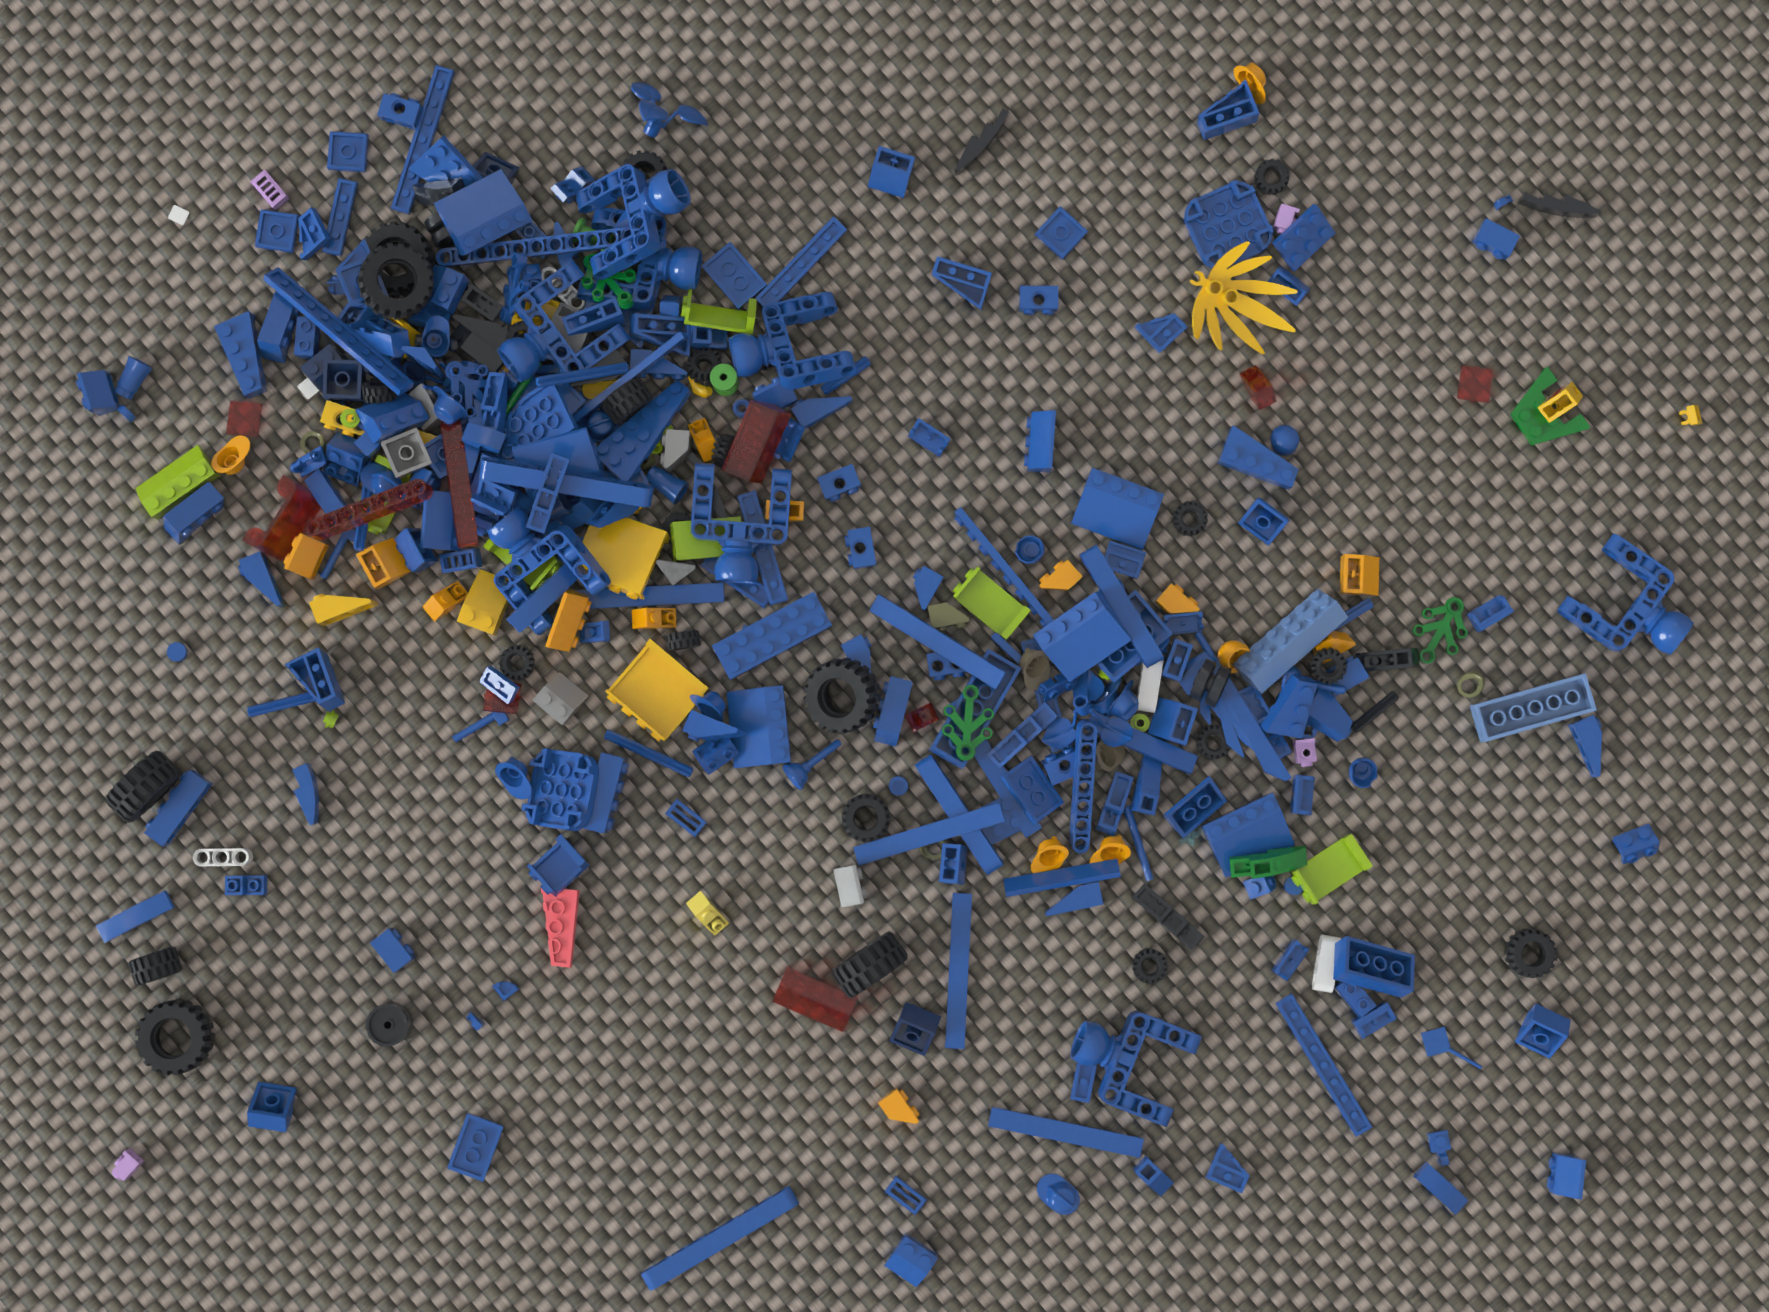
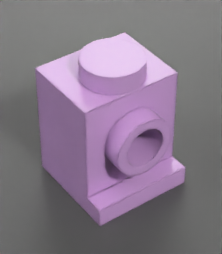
(1284, 218)
(1299, 746)
(127, 1165)

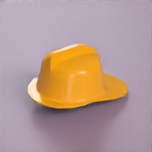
(1255, 78)
(232, 456)
(1111, 848)
(1049, 856)

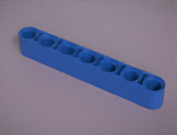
(1122, 606)
(1078, 778)
(954, 806)

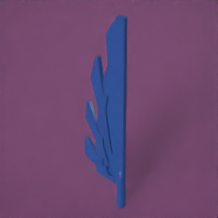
(1234, 716)

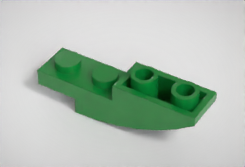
(1268, 864)

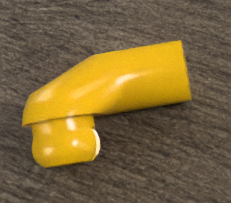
(700, 390)

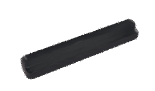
(1374, 712)

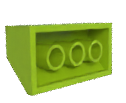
(176, 482)

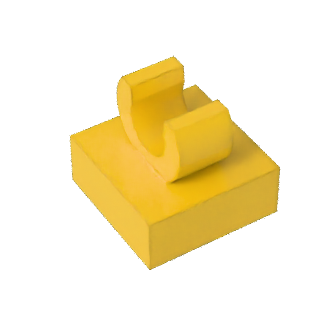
(1693, 414)

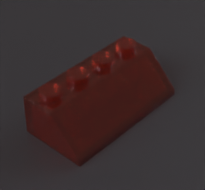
(756, 441)
(814, 999)

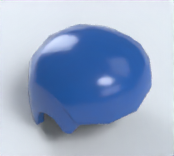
(1284, 440)
(1030, 549)
(1362, 772)

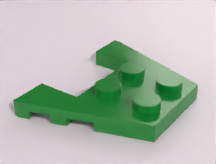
(1532, 421)

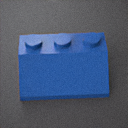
(392, 417)
(1040, 441)
(438, 523)
(1195, 807)

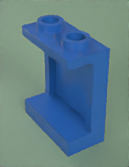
(558, 867)

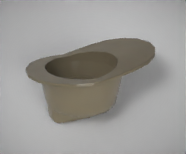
(1035, 668)
(1108, 757)

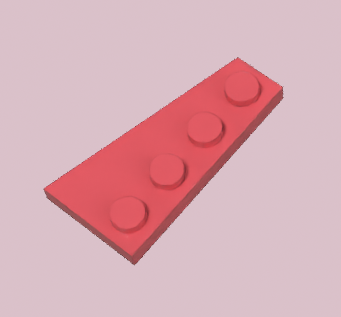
(561, 925)

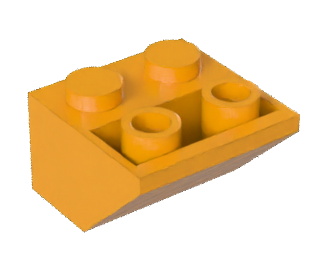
(305, 556)
(383, 563)
(1359, 575)

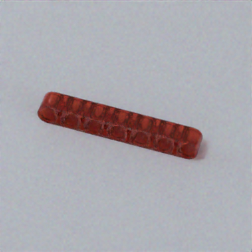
(459, 484)
(377, 510)

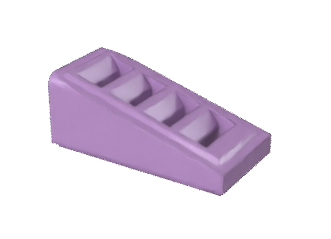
(277, 202)

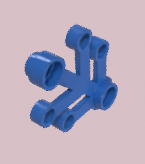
(513, 289)
(470, 386)

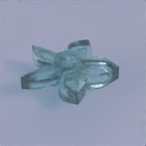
(1189, 838)

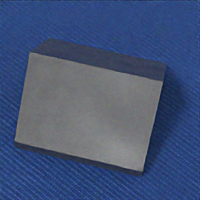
(675, 571)

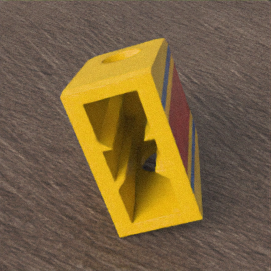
(1564, 398)

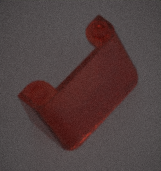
(289, 521)

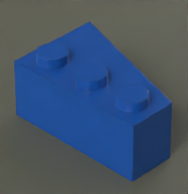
(1229, 113)
(382, 335)
(318, 678)
(1292, 708)
(892, 710)

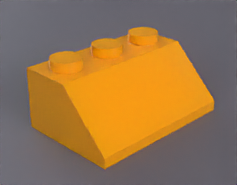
(568, 620)

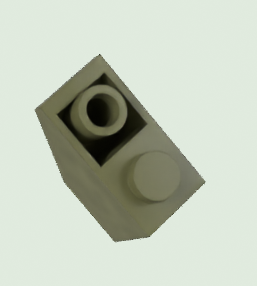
(945, 615)

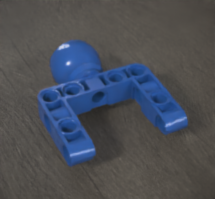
(664, 195)
(680, 266)
(775, 346)
(524, 354)
(738, 542)
(531, 552)
(1645, 614)
(1113, 1053)

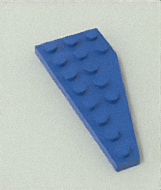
(537, 417)

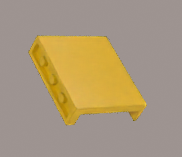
(626, 553)
(656, 691)

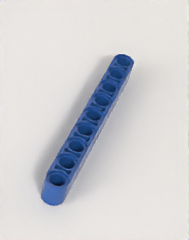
(573, 483)
(719, 1238)

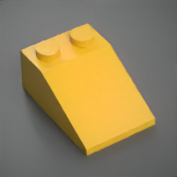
(483, 604)
(331, 609)

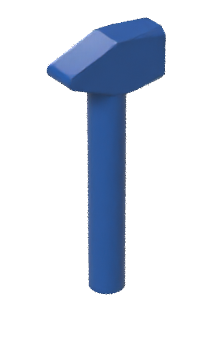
(347, 535)
(501, 719)

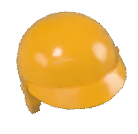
(1230, 652)

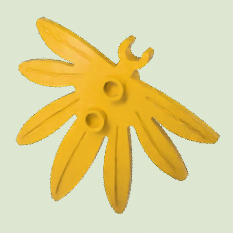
(1222, 292)

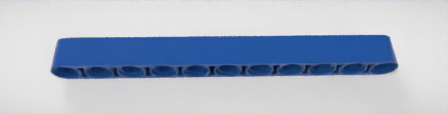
(530, 247)

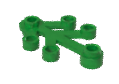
(623, 303)
(1442, 627)
(967, 725)

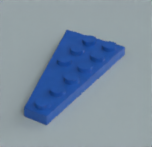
(443, 163)
(636, 439)

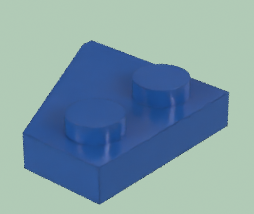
(312, 233)
(1161, 331)
(1227, 1170)

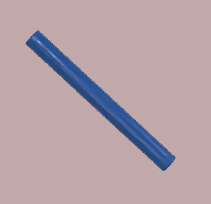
(1138, 843)

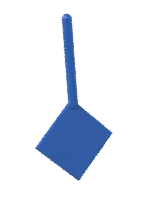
(1437, 1042)

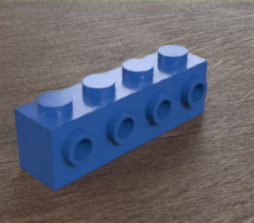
(178, 807)

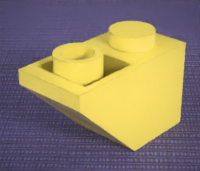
(707, 913)

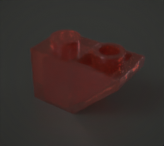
(1258, 387)

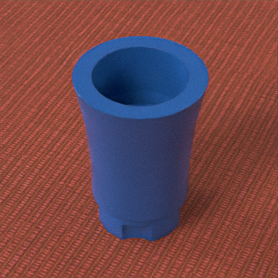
(132, 377)
(667, 484)

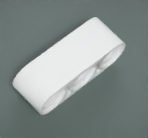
(567, 298)
(1149, 687)
(214, 854)
(1324, 964)

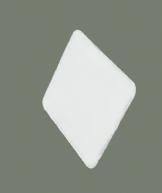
(178, 215)
(307, 388)

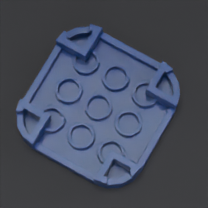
(1226, 220)
(562, 790)

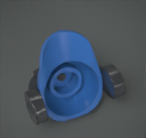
(436, 337)

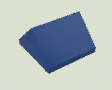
(1263, 521)

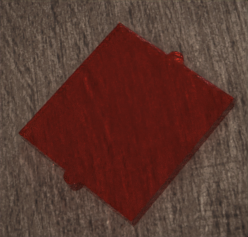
(1474, 384)
(244, 418)
(495, 704)

